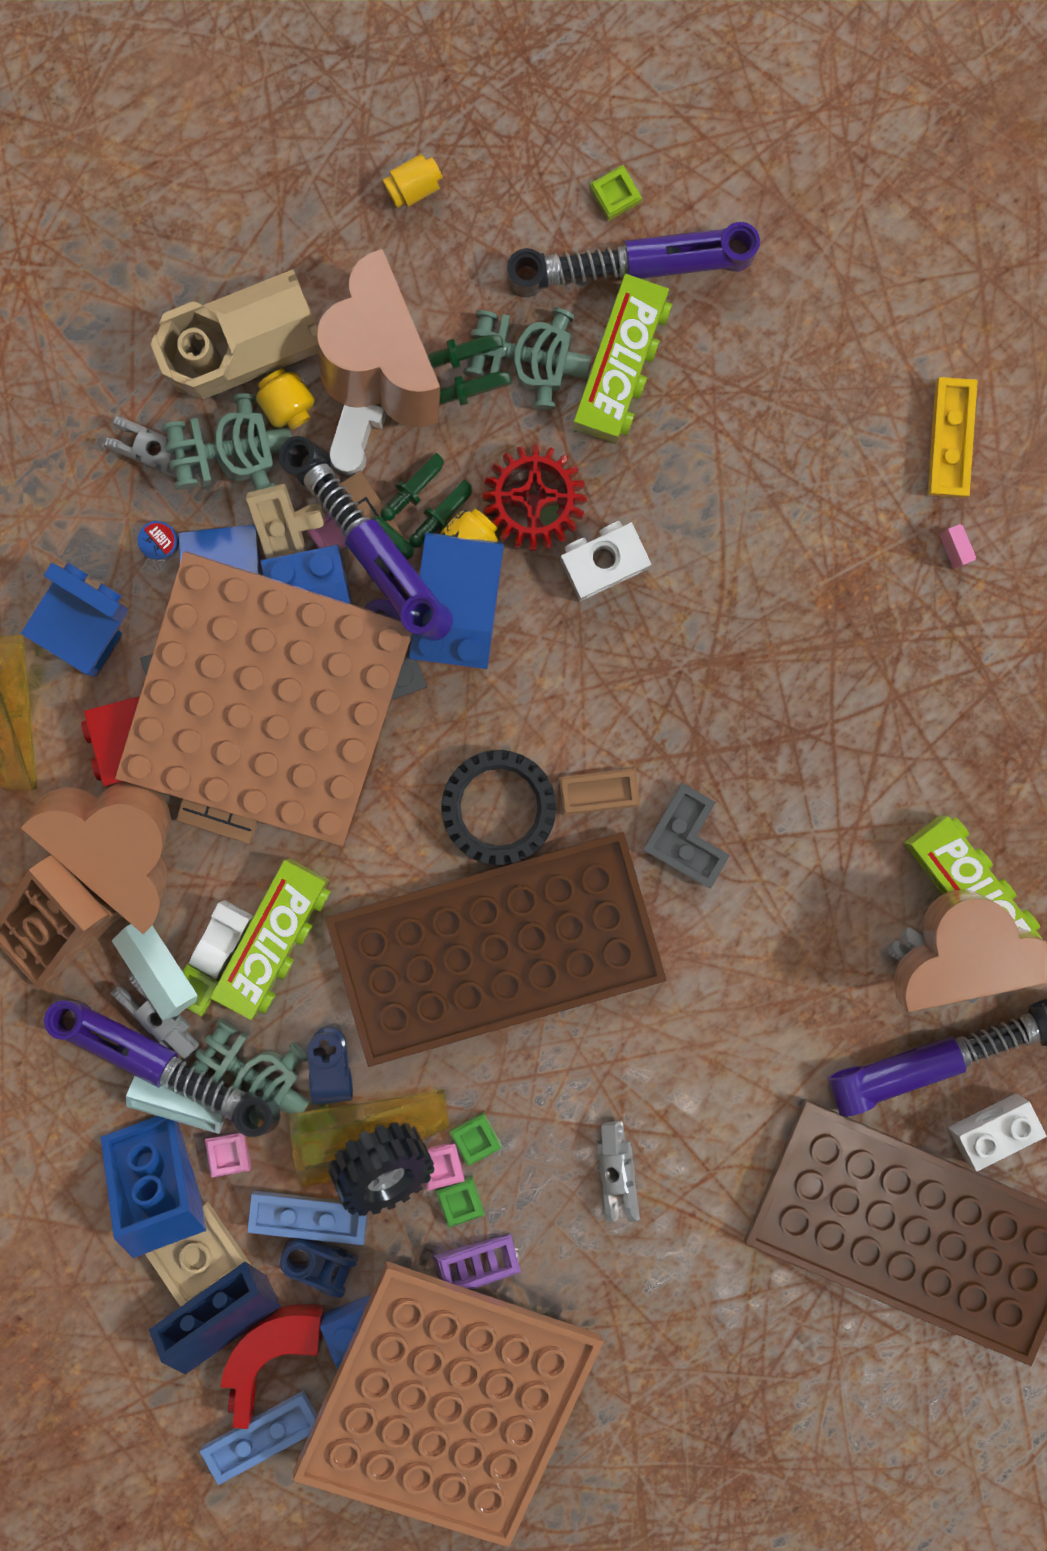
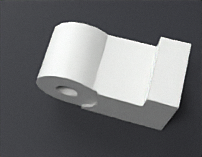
(352, 436)
(220, 938)

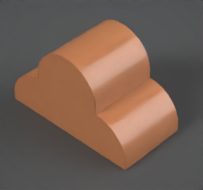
(374, 351)
(109, 844)
(51, 921)
(968, 954)

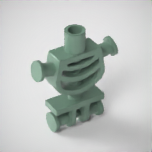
(565, 362)
(258, 447)
(286, 1098)

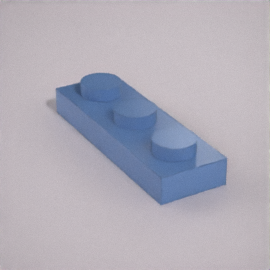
(304, 1218)
(266, 1436)

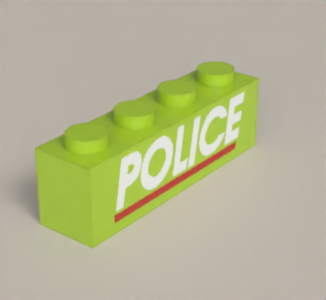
(620, 359)
(955, 865)
(271, 938)

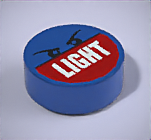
(158, 541)

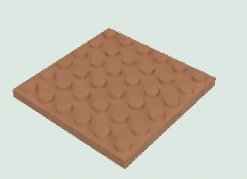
(263, 699)
(447, 1405)

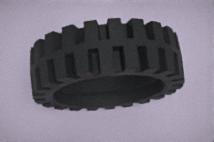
(470, 844)

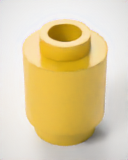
(413, 180)

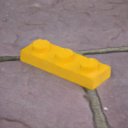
(952, 437)

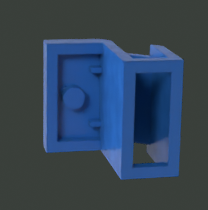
(77, 619)

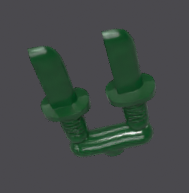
(456, 353)
(435, 518)

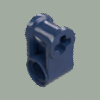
(329, 1074)
(320, 1266)

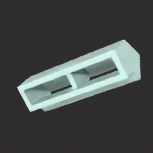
(155, 971)
(172, 1105)

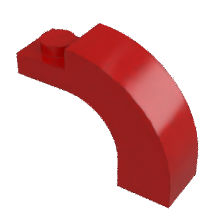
(285, 1331)

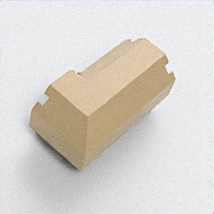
(235, 337)

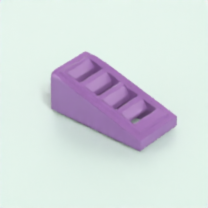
(480, 1278)

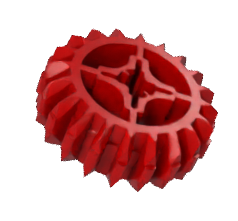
(535, 464)

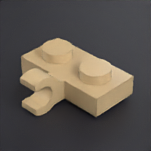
(279, 524)

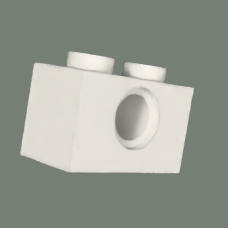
(590, 579)
(997, 1131)

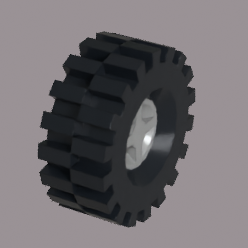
(381, 1169)

